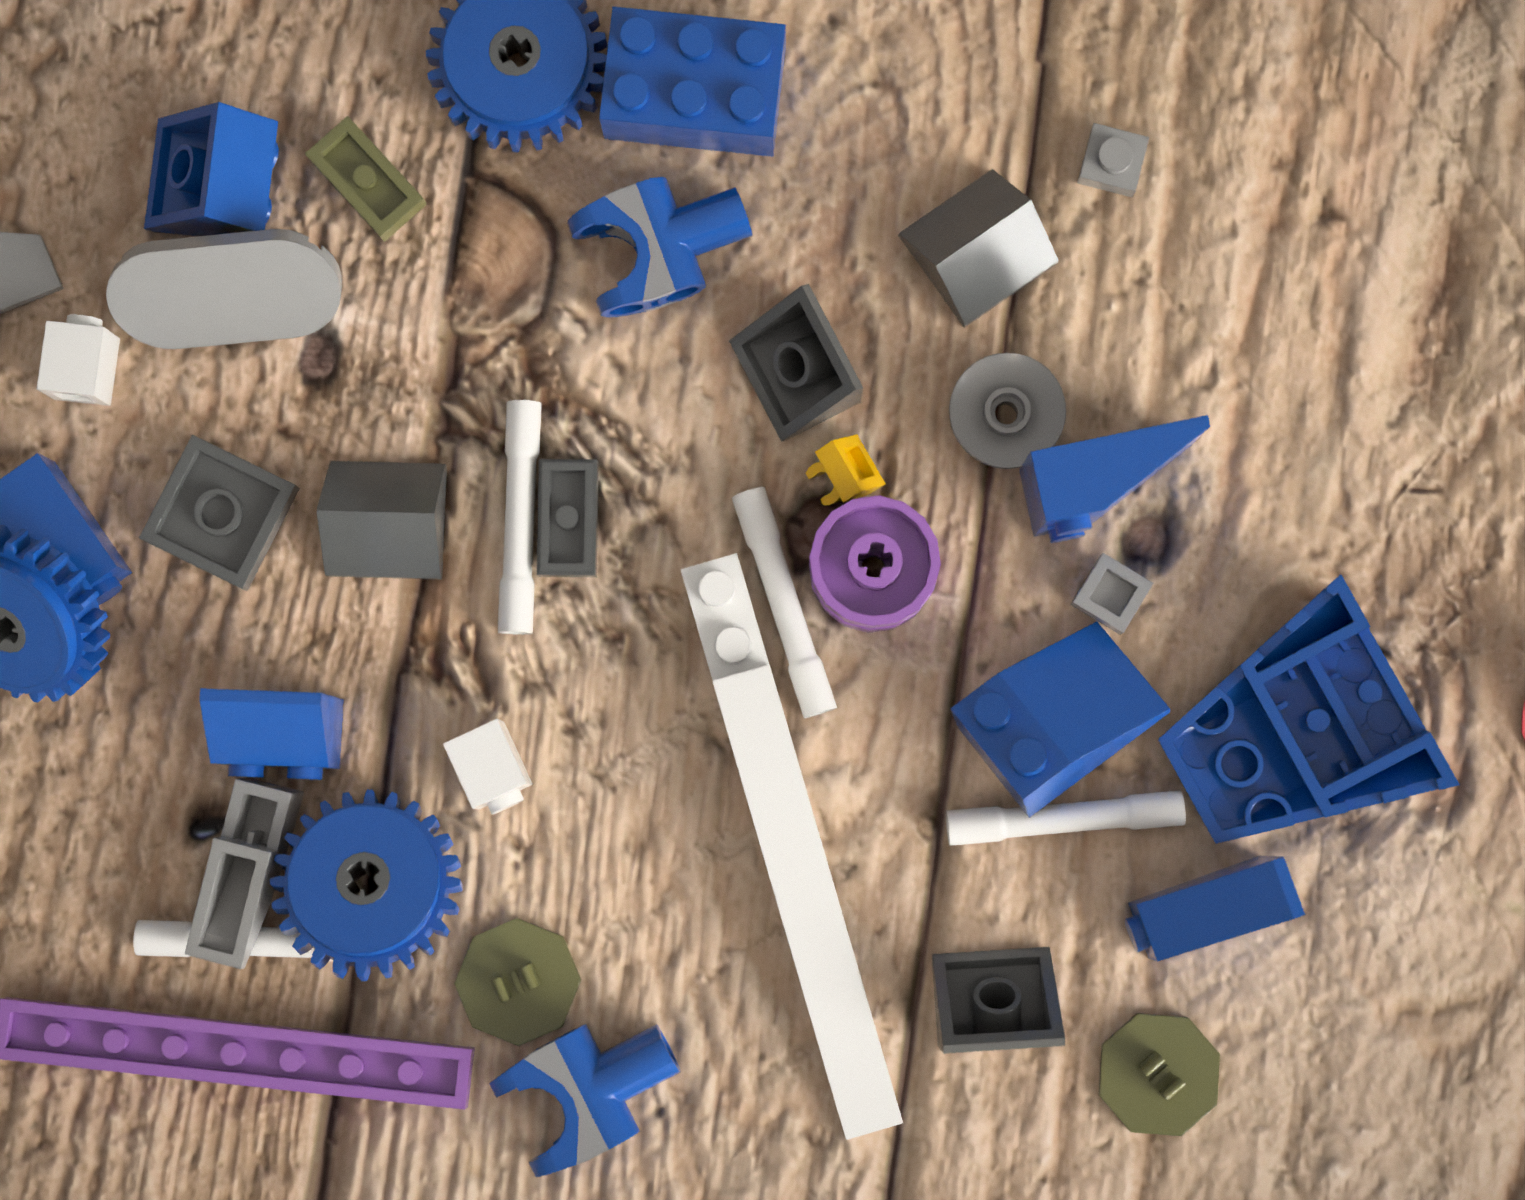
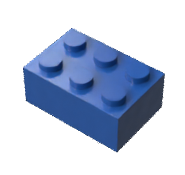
(693, 81)

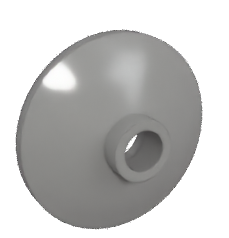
(1014, 382)

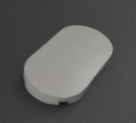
(224, 289)

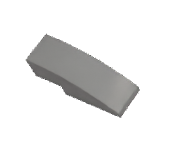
(239, 872)

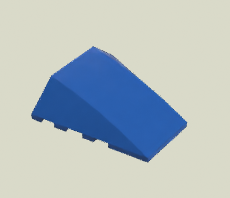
(1305, 729)

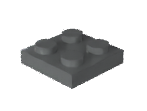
(219, 512)

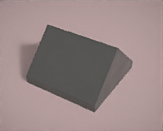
(981, 246)
(797, 365)
(383, 520)
(996, 1000)

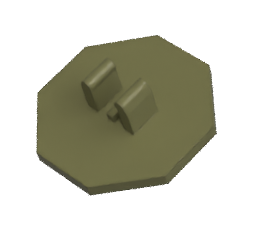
(517, 981)
(1159, 1074)

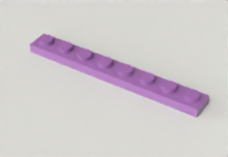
(235, 1053)

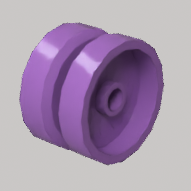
(881, 530)

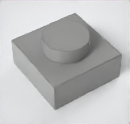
(1113, 160)
(1112, 593)

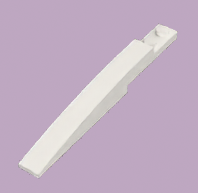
(791, 846)

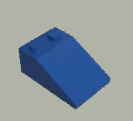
(1083, 480)
(1058, 715)

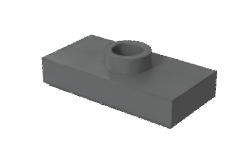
(567, 518)

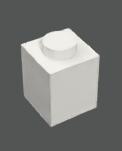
(78, 361)
(489, 767)

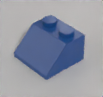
(211, 172)
(272, 731)

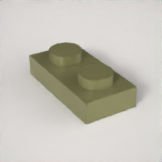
(366, 178)

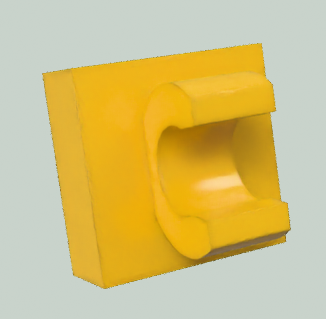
(847, 468)

